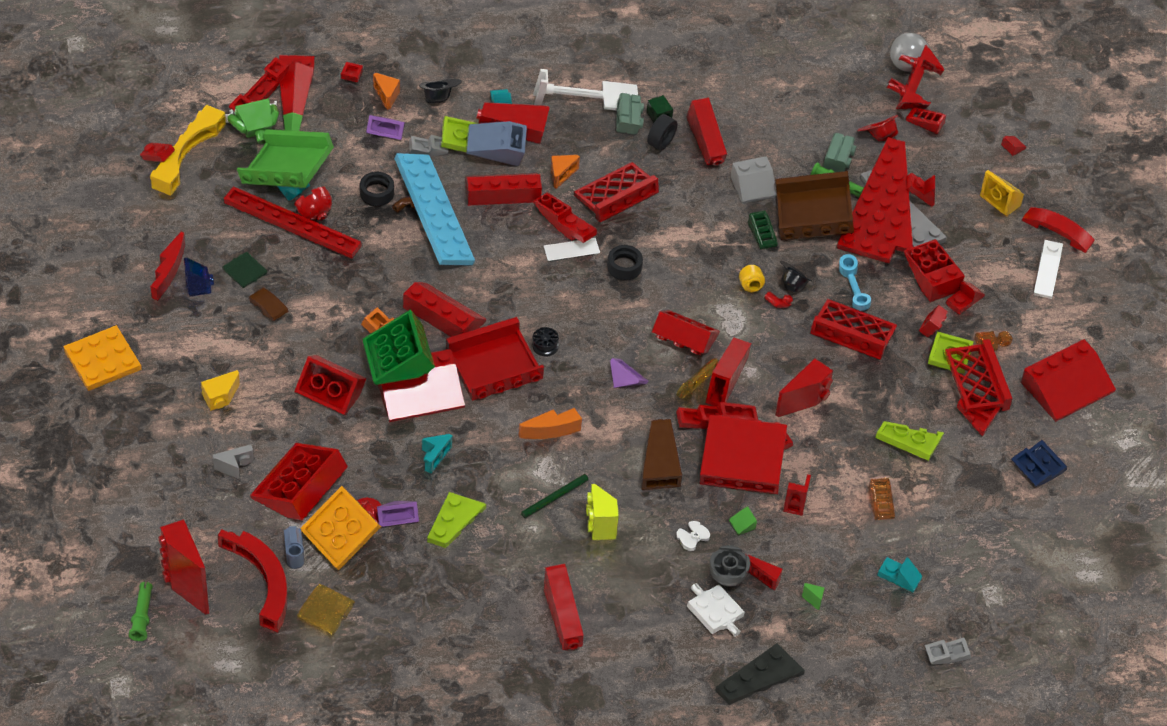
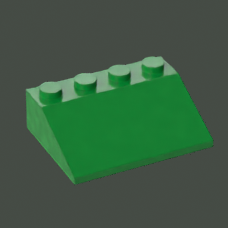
(398, 350)

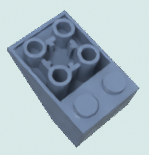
(497, 141)

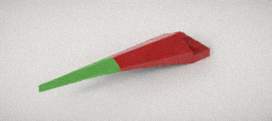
(296, 88)

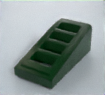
(762, 219)

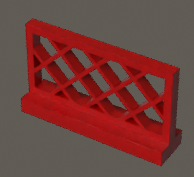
(622, 198)
(851, 336)
(992, 374)

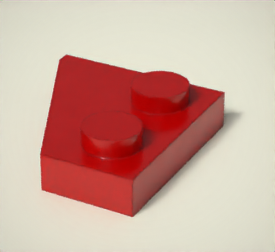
(979, 419)

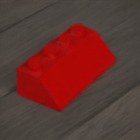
(503, 188)
(440, 310)

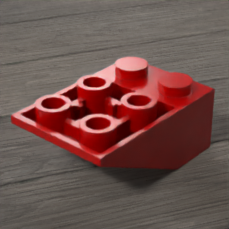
(934, 270)

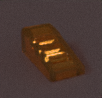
(878, 487)

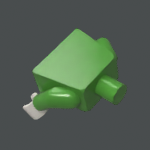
(254, 118)

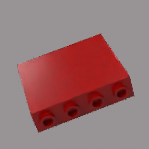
(494, 359)
(743, 454)

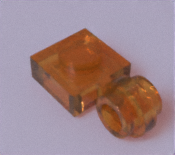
(1004, 338)

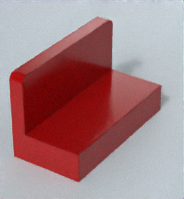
(796, 497)

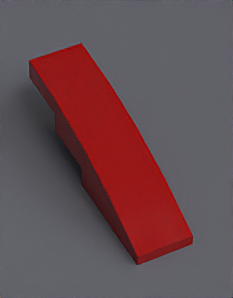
(169, 264)
(699, 417)

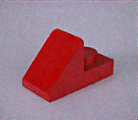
(922, 189)
(964, 298)

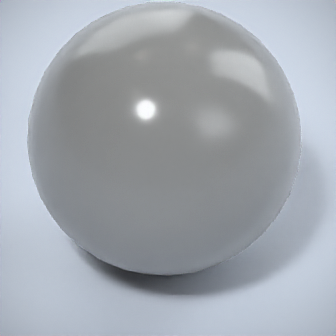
(911, 44)

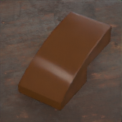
(269, 304)

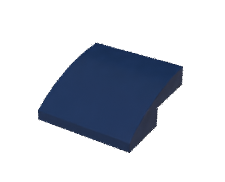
(1039, 464)

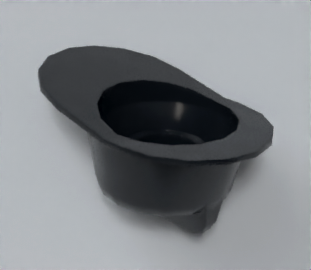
(439, 90)
(793, 278)

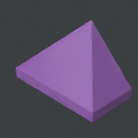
(385, 127)
(624, 375)
(397, 513)

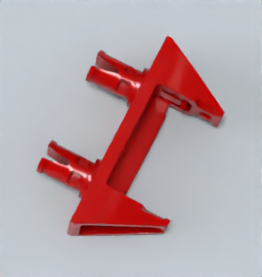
(908, 91)

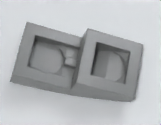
(427, 146)
(949, 652)

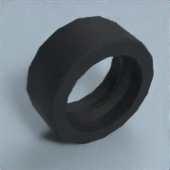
(662, 132)
(377, 199)
(621, 272)

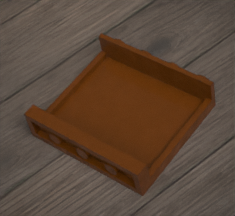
(814, 205)

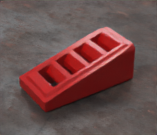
(934, 123)
(765, 572)

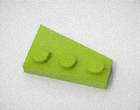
(913, 441)
(453, 518)

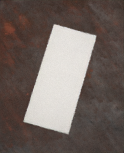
(571, 249)

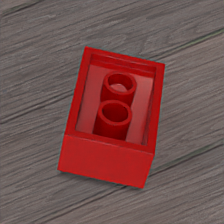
(805, 389)

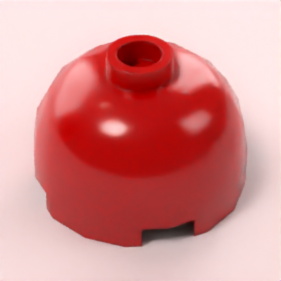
(315, 205)

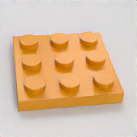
(102, 358)
(340, 527)

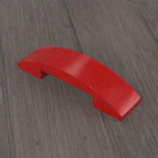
(265, 85)
(1061, 225)

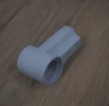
(294, 547)

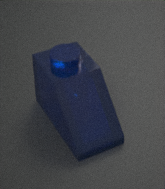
(197, 278)

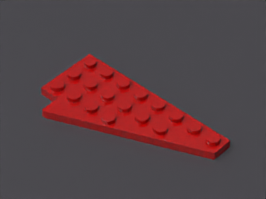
(882, 209)

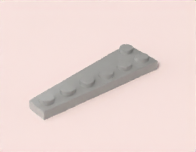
(922, 228)

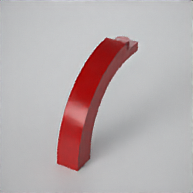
(267, 563)

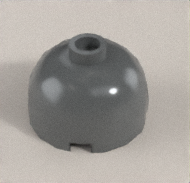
(729, 565)

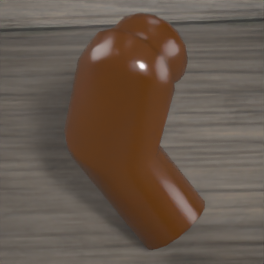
(402, 203)

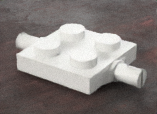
(715, 609)

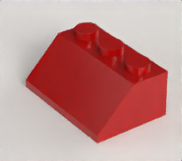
(684, 332)
(329, 384)

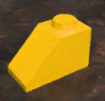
(220, 390)

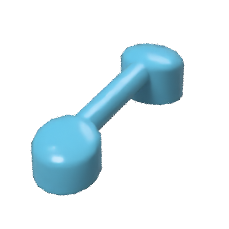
(848, 268)

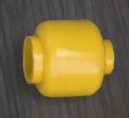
(751, 278)

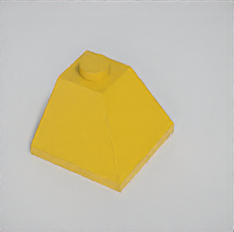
(1000, 193)

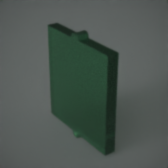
(244, 270)

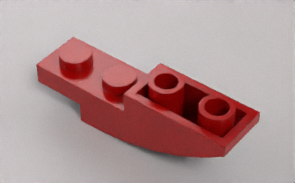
(563, 219)

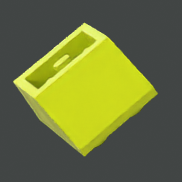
(602, 514)

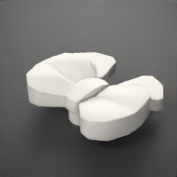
(690, 540)

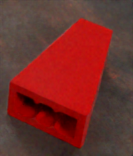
(530, 115)
(706, 131)
(727, 371)
(563, 607)

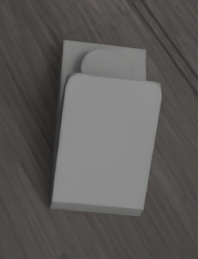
(228, 461)

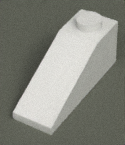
(1048, 269)

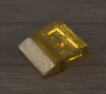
(697, 378)
(325, 609)

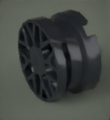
(545, 341)

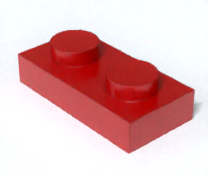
(157, 152)

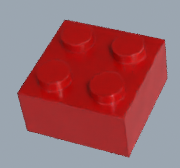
(933, 321)

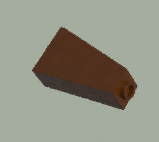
(662, 460)

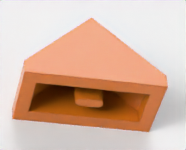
(387, 88)
(563, 167)

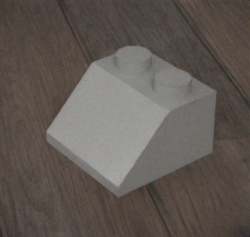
(753, 179)

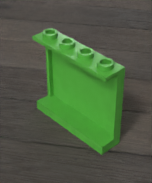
(287, 158)

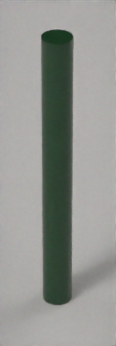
(554, 496)

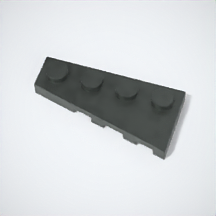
(760, 674)

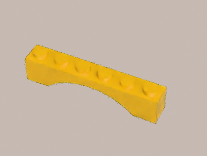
(206, 125)

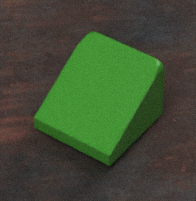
(743, 521)
(813, 594)

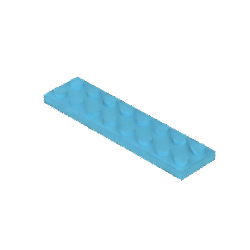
(434, 209)

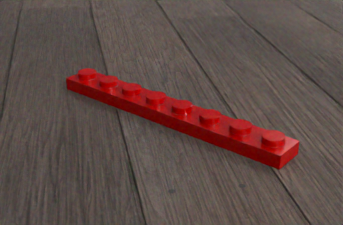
(292, 222)

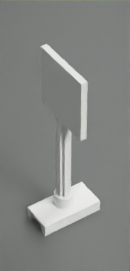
(609, 93)

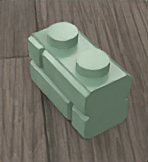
(629, 113)
(839, 153)

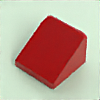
(1013, 145)

